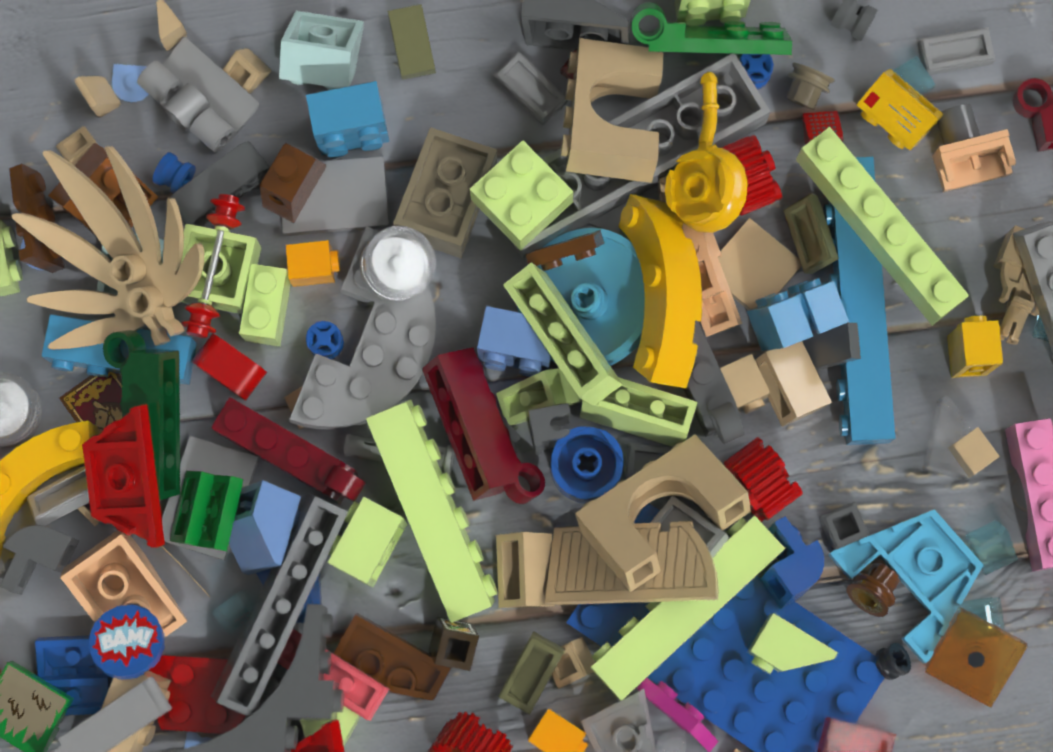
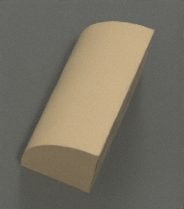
(792, 383)
(523, 569)

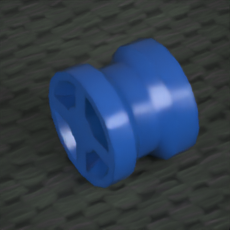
(759, 64)
(173, 172)
(320, 335)

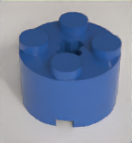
(589, 444)

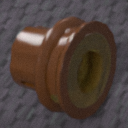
(874, 590)

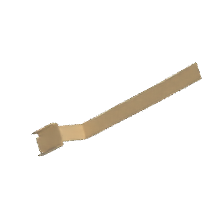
(87, 513)

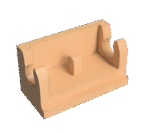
(974, 160)

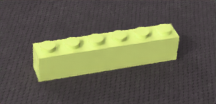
(881, 226)
(431, 510)
(672, 622)

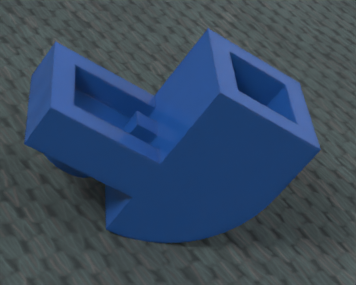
(797, 566)

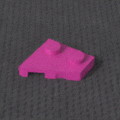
(685, 717)

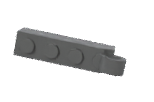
(707, 386)

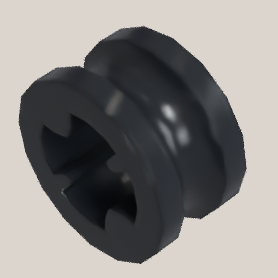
(893, 661)

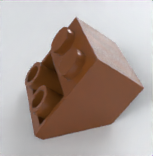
(98, 168)

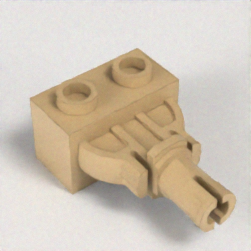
(1014, 279)

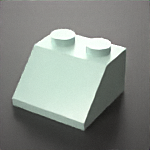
(320, 50)

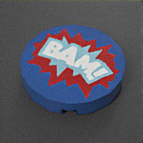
(126, 642)

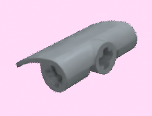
(199, 95)

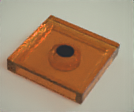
(976, 657)

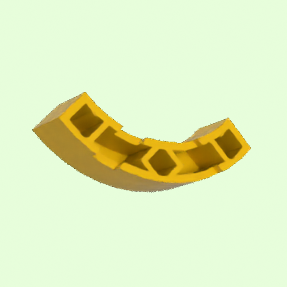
(670, 290)
(36, 462)

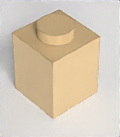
(746, 383)

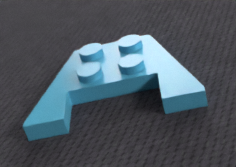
(929, 563)

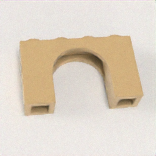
(593, 143)
(686, 472)

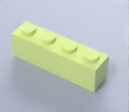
(562, 334)

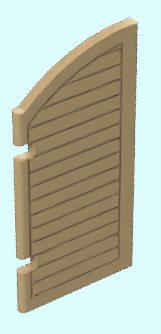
(583, 577)

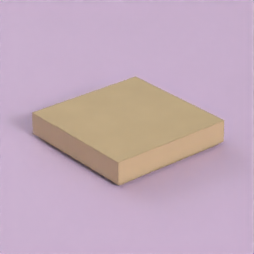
(756, 264)

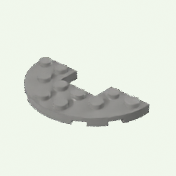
(385, 363)

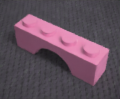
(1032, 457)

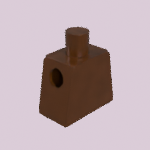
(291, 180)

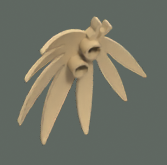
(143, 282)

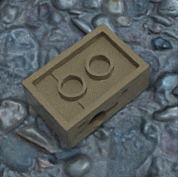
(439, 190)

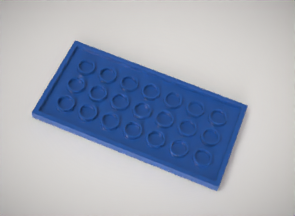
(717, 676)

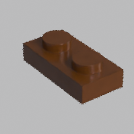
(552, 255)

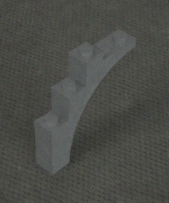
(299, 696)

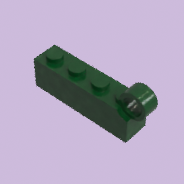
(153, 380)

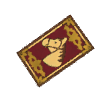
(95, 400)

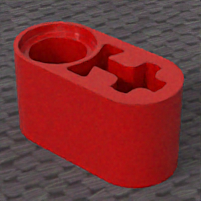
(229, 366)

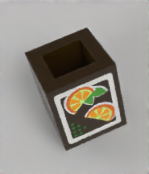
(453, 644)

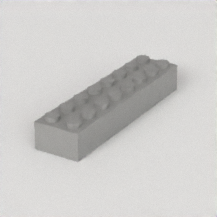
(678, 120)

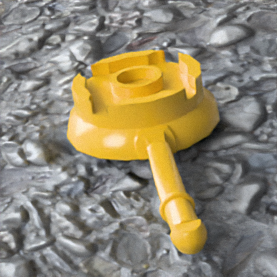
(708, 182)

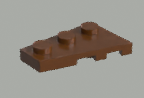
(29, 198)
(391, 660)

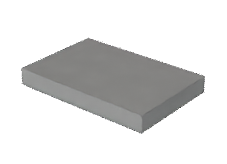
(345, 199)
(212, 459)

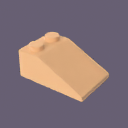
(119, 575)

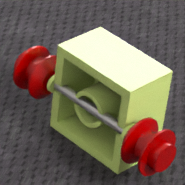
(225, 266)

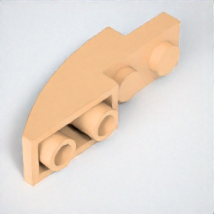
(717, 301)

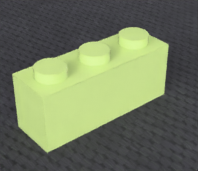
(643, 413)

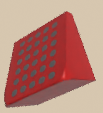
(817, 122)

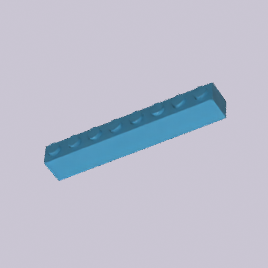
(866, 381)

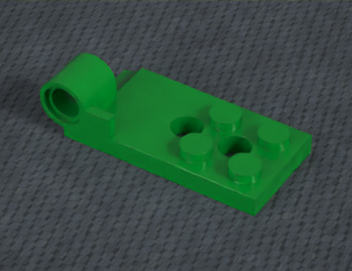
(729, 38)

